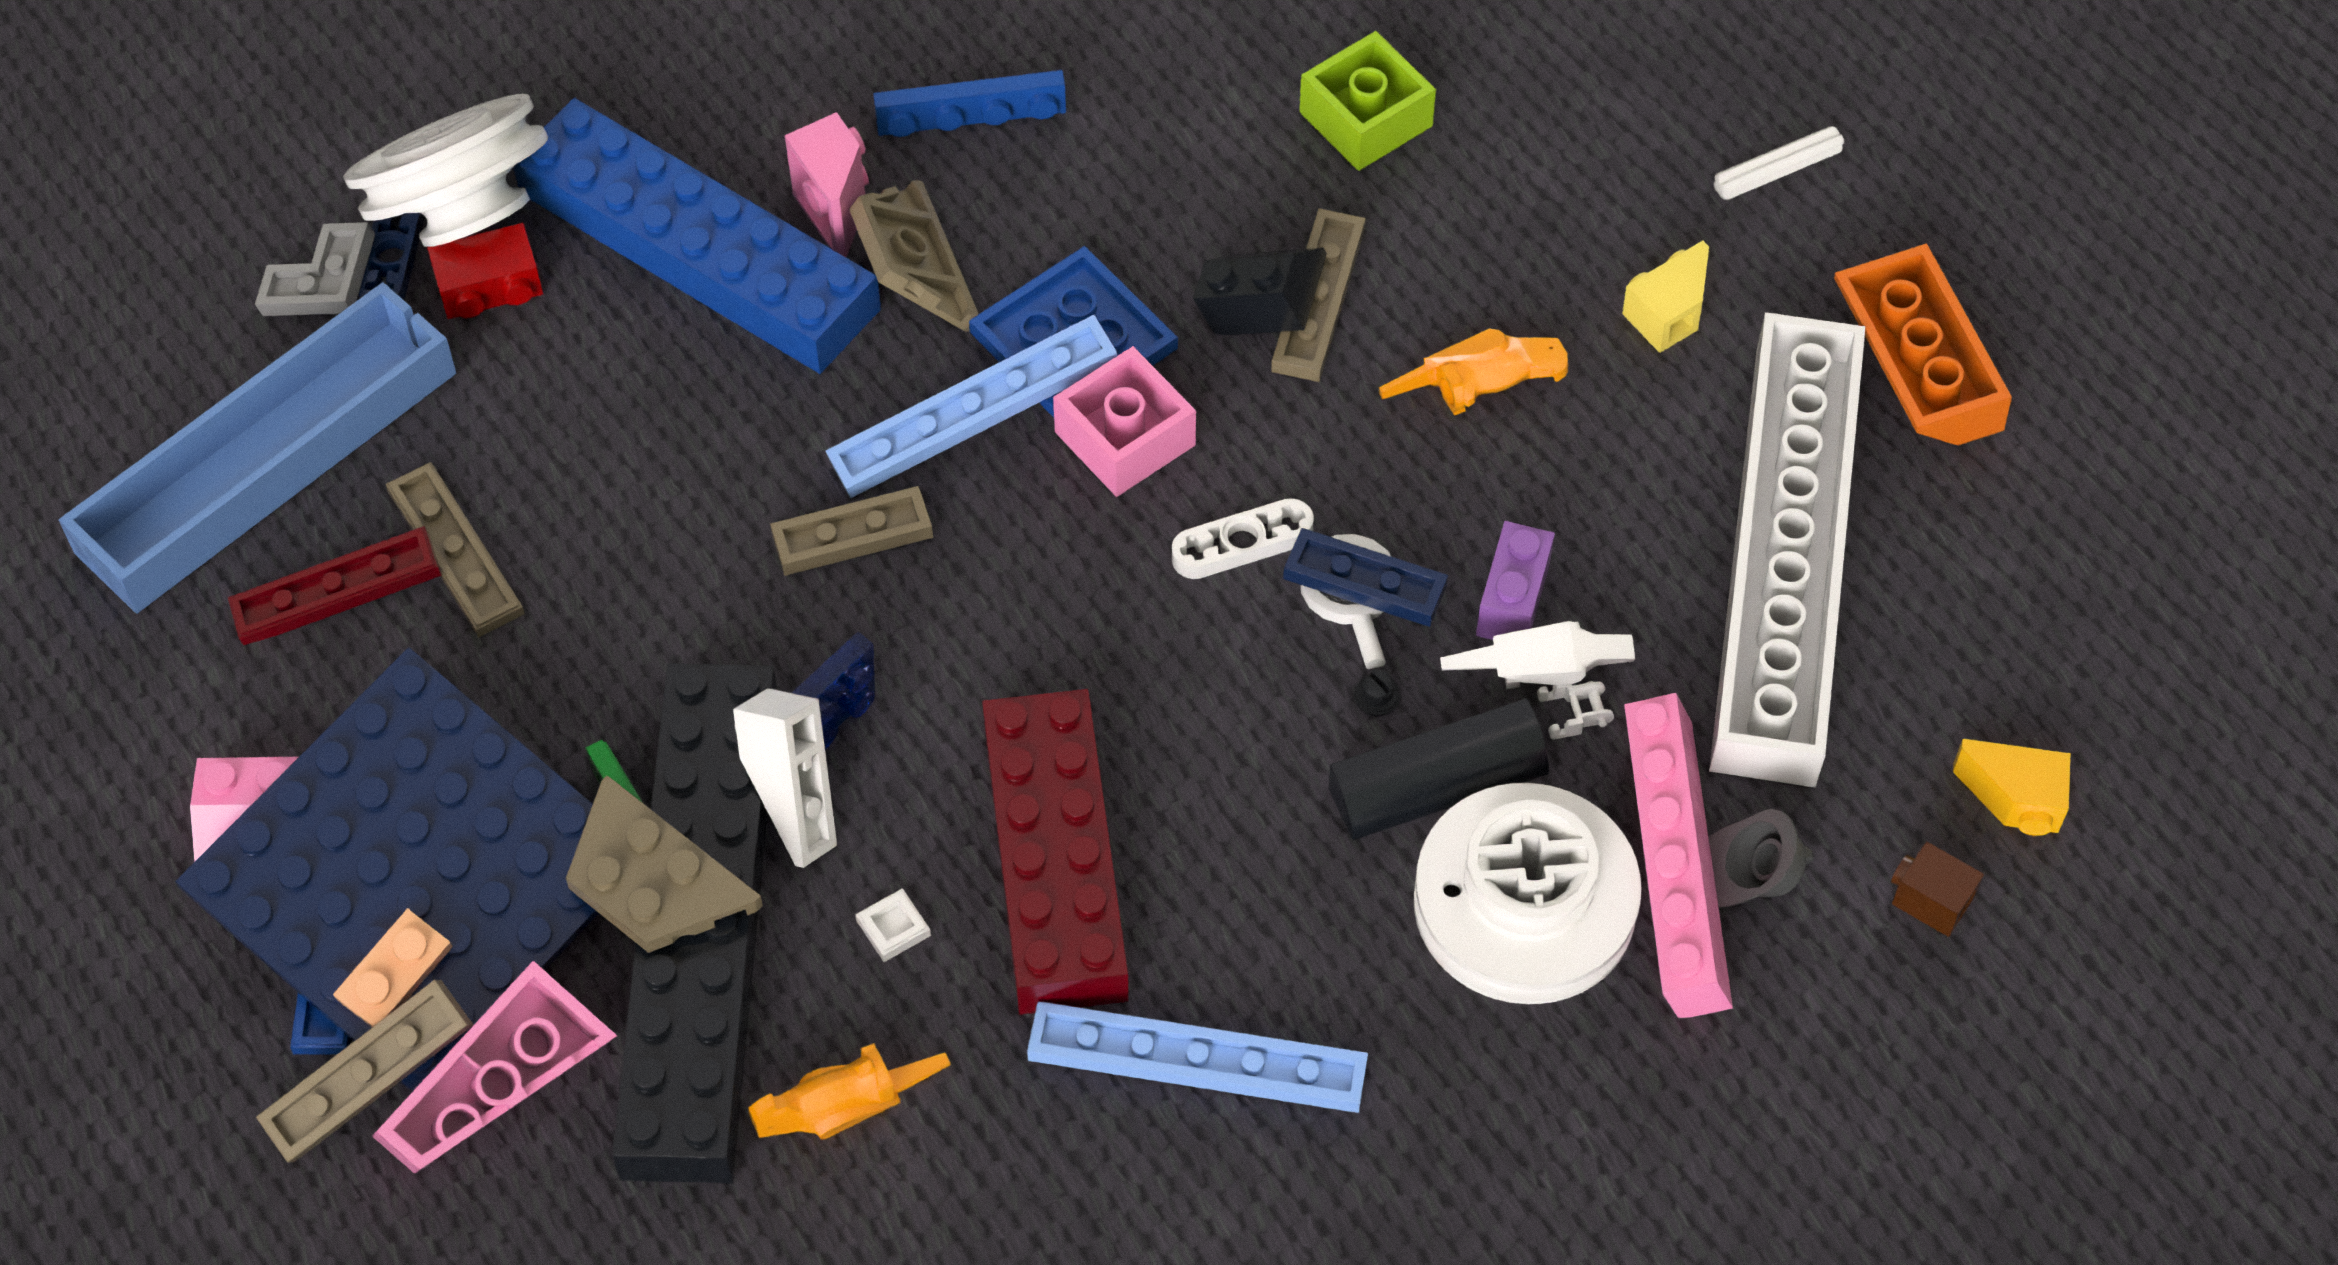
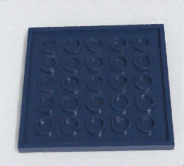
(394, 811)

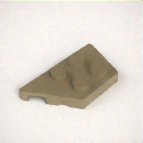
(913, 252)
(650, 874)

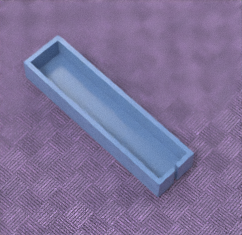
(258, 447)

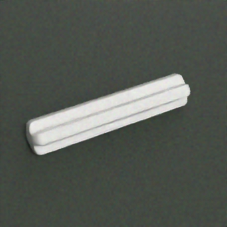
(1778, 163)

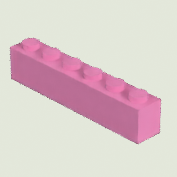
(1678, 857)

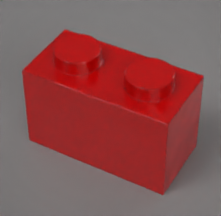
(485, 271)

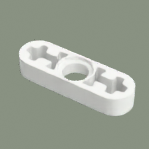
(1251, 521)

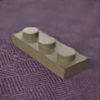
(851, 530)

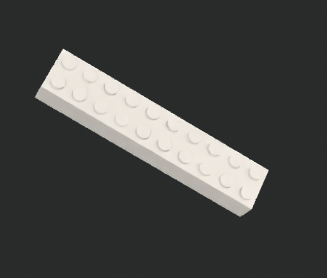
(1789, 552)

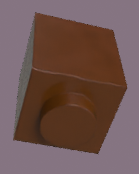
(1935, 887)

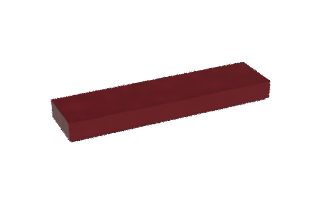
(334, 586)

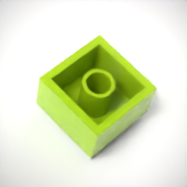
(1367, 100)

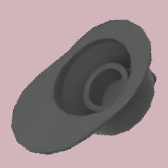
(1757, 858)

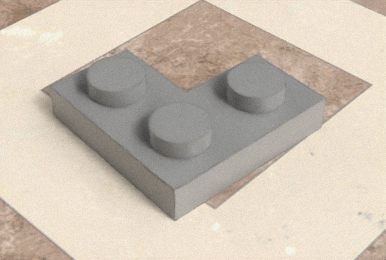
(325, 284)

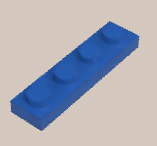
(970, 103)

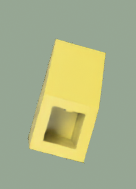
(1668, 299)

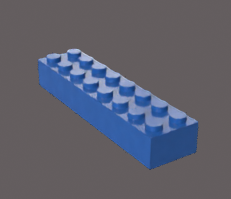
(700, 236)

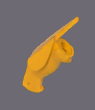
(1483, 366)
(840, 1095)

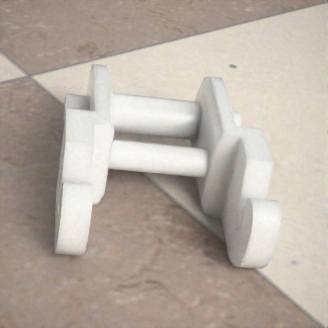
(1572, 694)

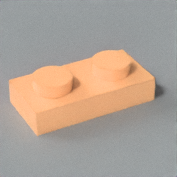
(393, 969)

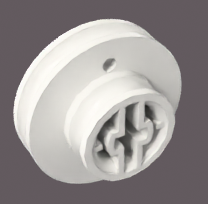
(452, 170)
(1540, 898)

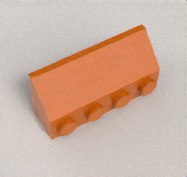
(1927, 346)

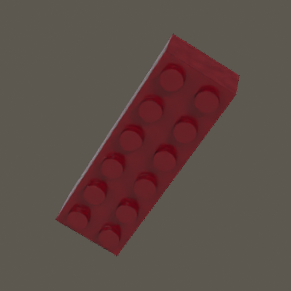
(1055, 851)

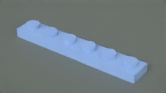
(971, 406)
(1197, 1056)

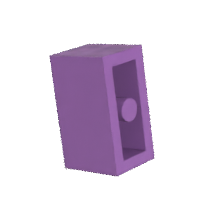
(1515, 580)

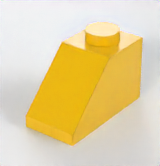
(2017, 783)

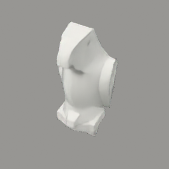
(1545, 654)

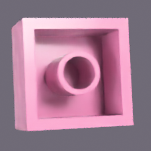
(1124, 421)

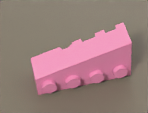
(504, 1058)

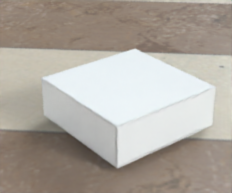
(893, 925)

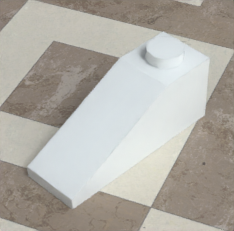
(788, 766)

